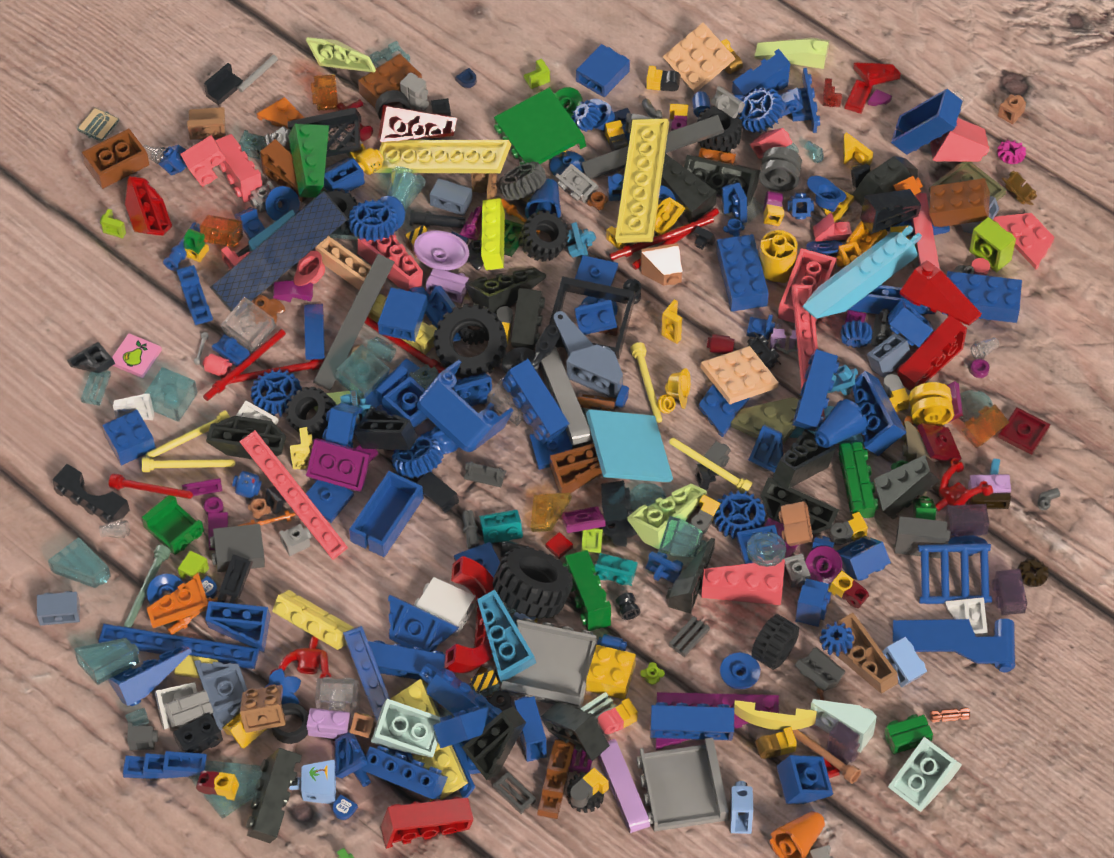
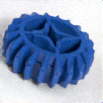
(761, 109)
(373, 220)
(276, 386)
(420, 459)
(740, 509)

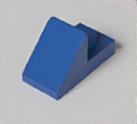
(251, 224)

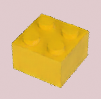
(610, 672)

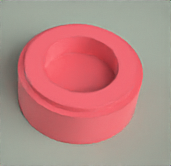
(981, 266)

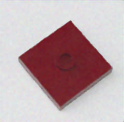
(1024, 431)
(939, 442)

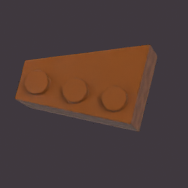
(279, 166)

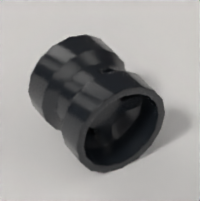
(633, 285)
(627, 604)

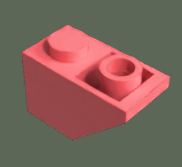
(770, 139)

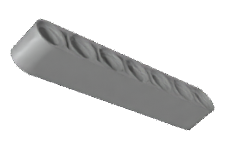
(565, 397)

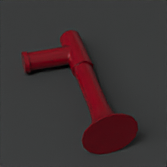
(365, 131)

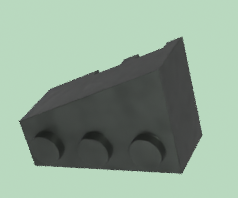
(905, 483)
(577, 727)

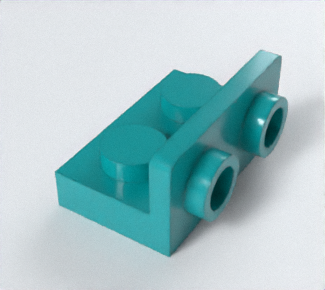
(501, 526)
(616, 569)

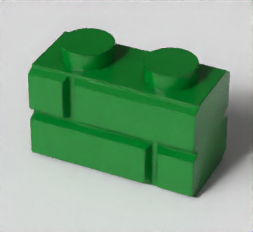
(907, 733)

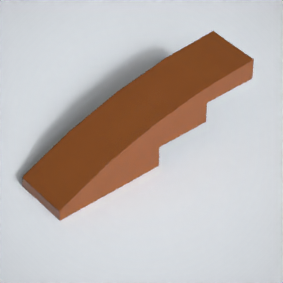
(555, 779)

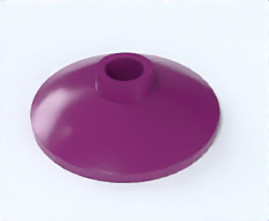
(818, 558)

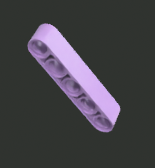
(623, 788)

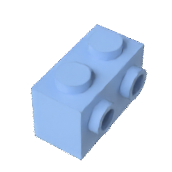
(905, 661)

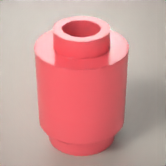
(217, 365)

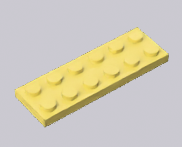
(443, 758)

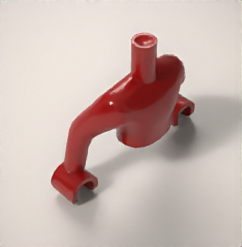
(958, 493)
(308, 659)

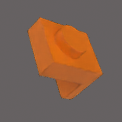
(911, 183)

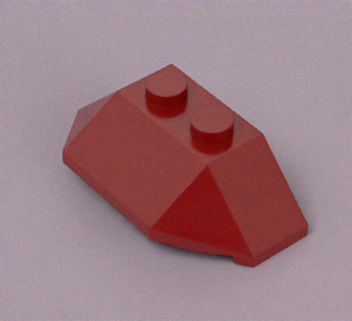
(146, 208)

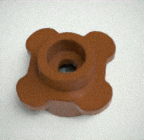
(598, 196)

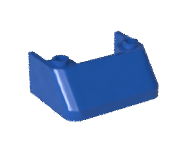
(456, 416)

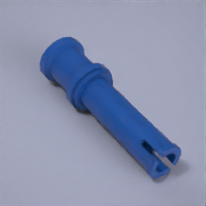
(178, 252)

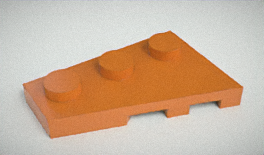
(183, 602)

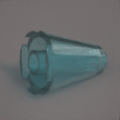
(405, 185)

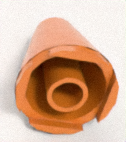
(797, 836)

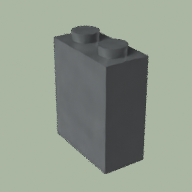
(917, 532)
(240, 541)

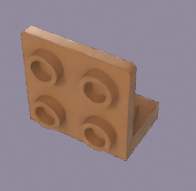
(206, 122)
(485, 183)
(262, 708)

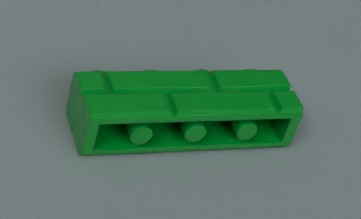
(857, 480)

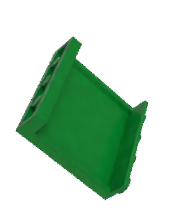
(538, 128)

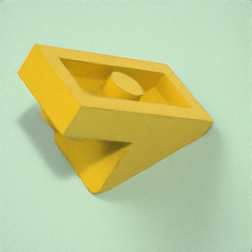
(854, 149)

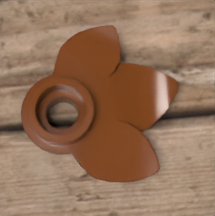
(270, 306)

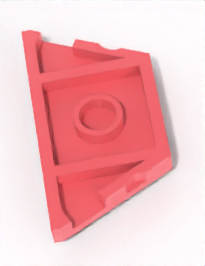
(1030, 235)

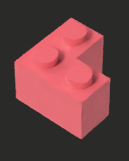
(202, 158)

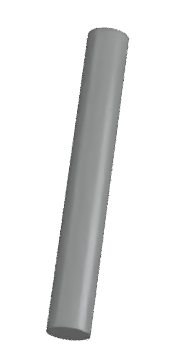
(257, 73)

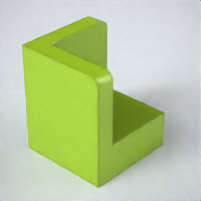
(539, 76)
(192, 565)

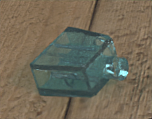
(681, 539)

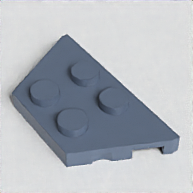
(224, 689)

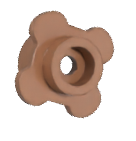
(259, 503)

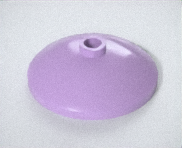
(441, 250)

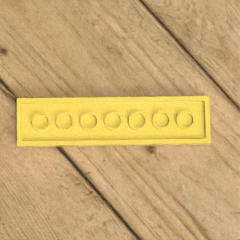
(445, 156)
(642, 181)

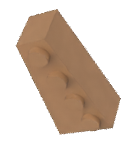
(866, 657)

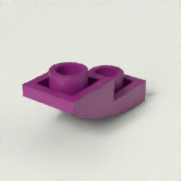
(287, 290)

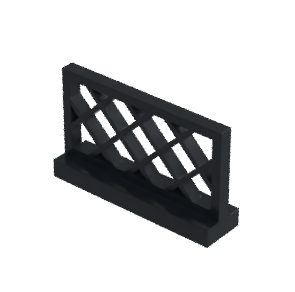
(339, 120)

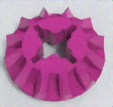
(1007, 156)

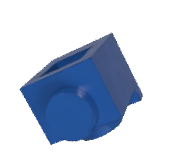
(615, 183)

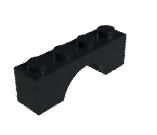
(107, 507)

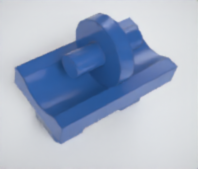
(231, 350)
(663, 567)

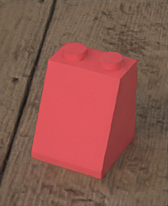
(963, 143)

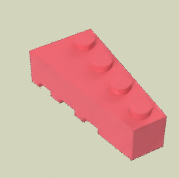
(238, 168)
(405, 270)
(745, 583)

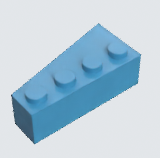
(506, 642)

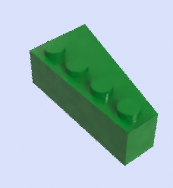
(309, 153)

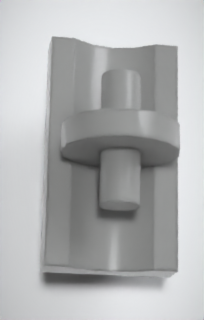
(727, 102)

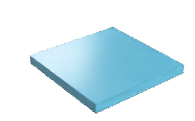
(629, 446)

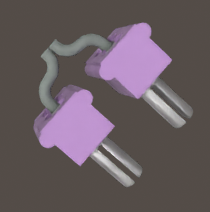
(778, 340)

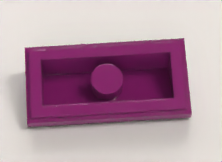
(204, 487)

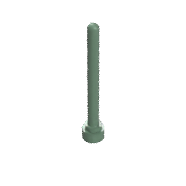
(161, 554)

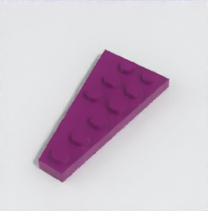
(764, 703)

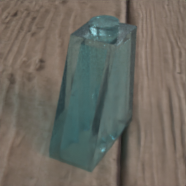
(80, 564)
(107, 658)

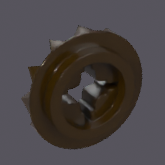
(1029, 578)

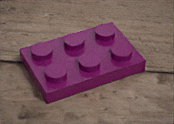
(338, 464)

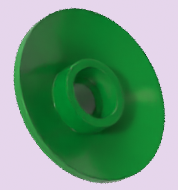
(570, 97)

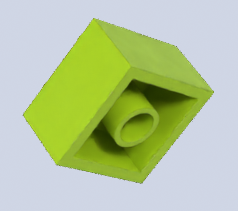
(993, 244)

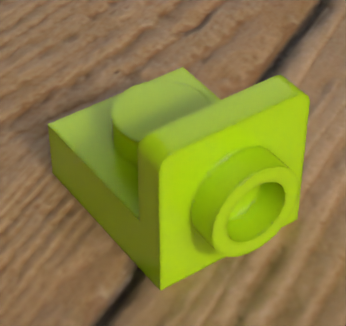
(112, 226)
(592, 540)

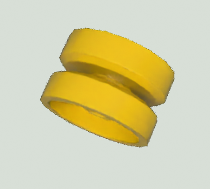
(931, 404)

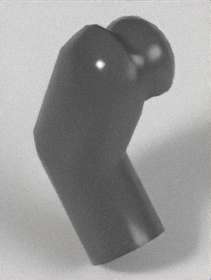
(648, 107)
(1046, 497)

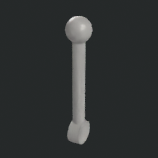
(204, 336)

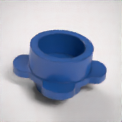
(734, 227)

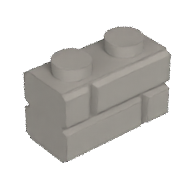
(415, 91)
(188, 708)

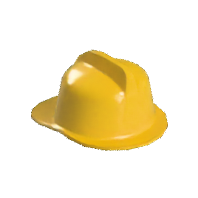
(679, 386)

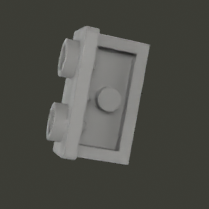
(577, 183)

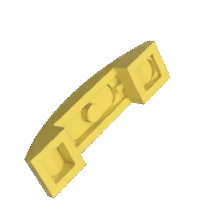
(775, 721)

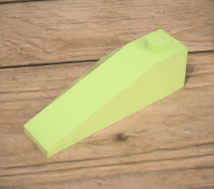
(803, 52)
(338, 55)
(652, 520)

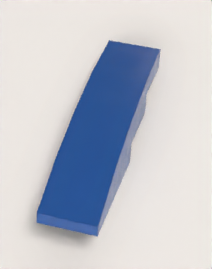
(314, 331)
(164, 766)

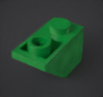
(924, 508)

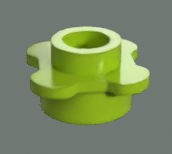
(652, 679)

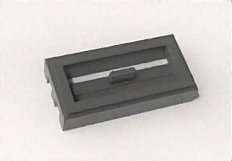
(698, 624)
(525, 804)

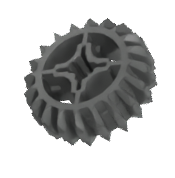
(522, 180)

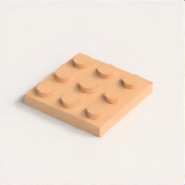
(699, 57)
(739, 375)

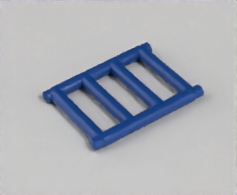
(963, 549)

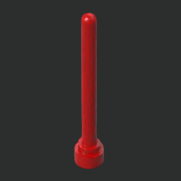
(118, 482)

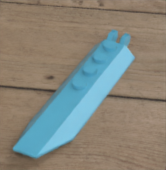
(863, 274)

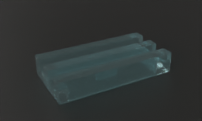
(106, 375)

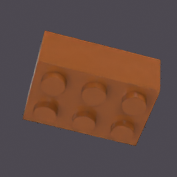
(385, 78)
(115, 158)
(959, 203)

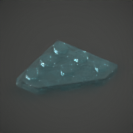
(247, 777)

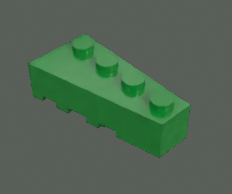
(588, 591)

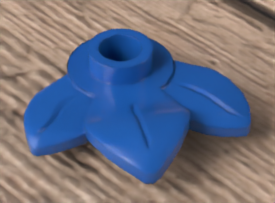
(289, 683)

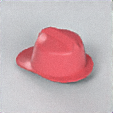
(309, 269)

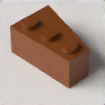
(574, 468)

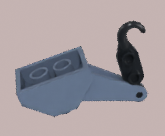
(587, 363)

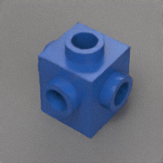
(172, 160)
(805, 210)

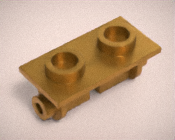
(1014, 184)

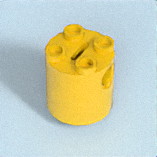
(778, 255)

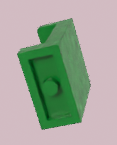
(172, 525)

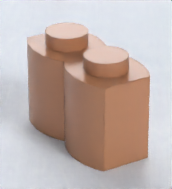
(796, 524)

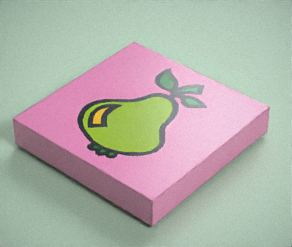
(136, 355)

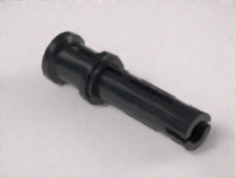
(428, 219)

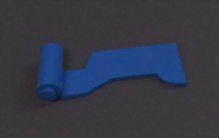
(959, 637)

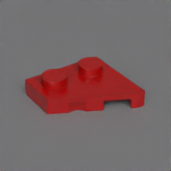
(876, 73)

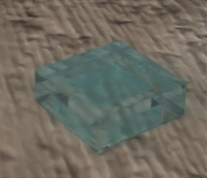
(137, 717)

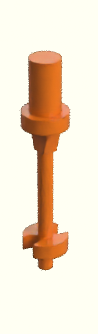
(512, 210)
(287, 516)
(182, 623)

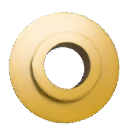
(670, 403)

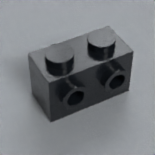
(615, 500)
(198, 735)

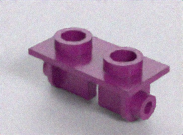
(473, 225)

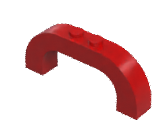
(479, 582)

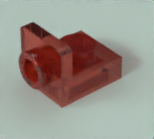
(831, 98)

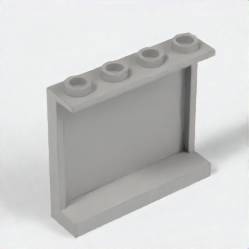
(560, 666)
(683, 786)

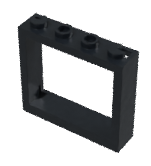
(598, 291)

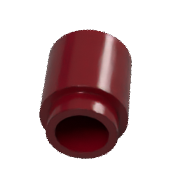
(720, 344)

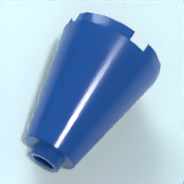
(545, 199)
(840, 424)

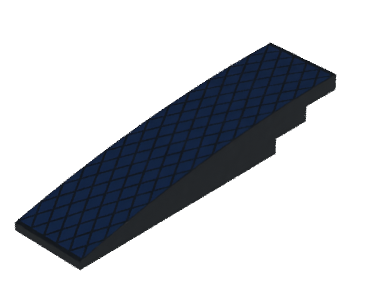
(279, 251)

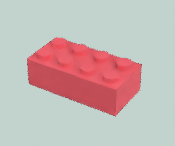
(809, 269)

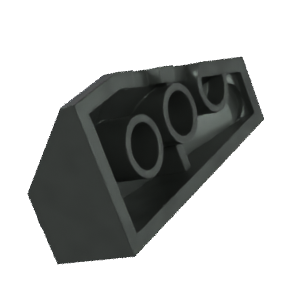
(721, 174)
(502, 289)
(687, 585)

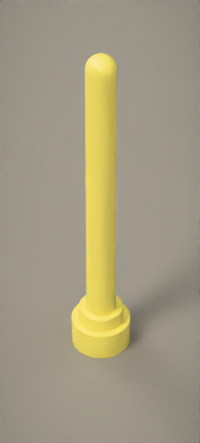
(639, 352)
(186, 437)
(149, 464)
(741, 484)

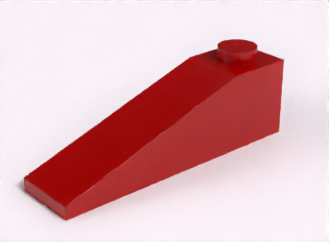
(935, 290)

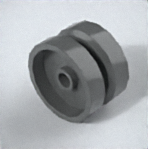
(780, 169)

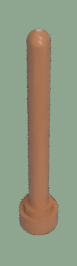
(850, 773)

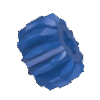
(586, 115)
(856, 334)
(828, 638)

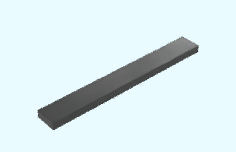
(675, 139)
(354, 321)

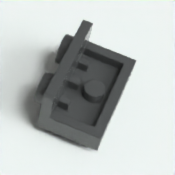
(820, 669)

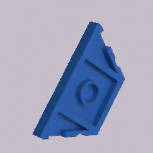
(718, 410)
(417, 627)

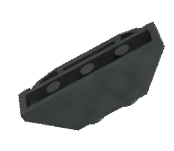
(884, 177)
(230, 431)
(821, 513)

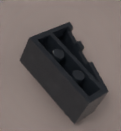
(889, 209)
(385, 431)

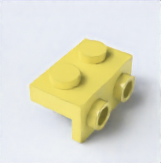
(301, 453)

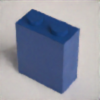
(602, 70)
(402, 314)
(532, 734)

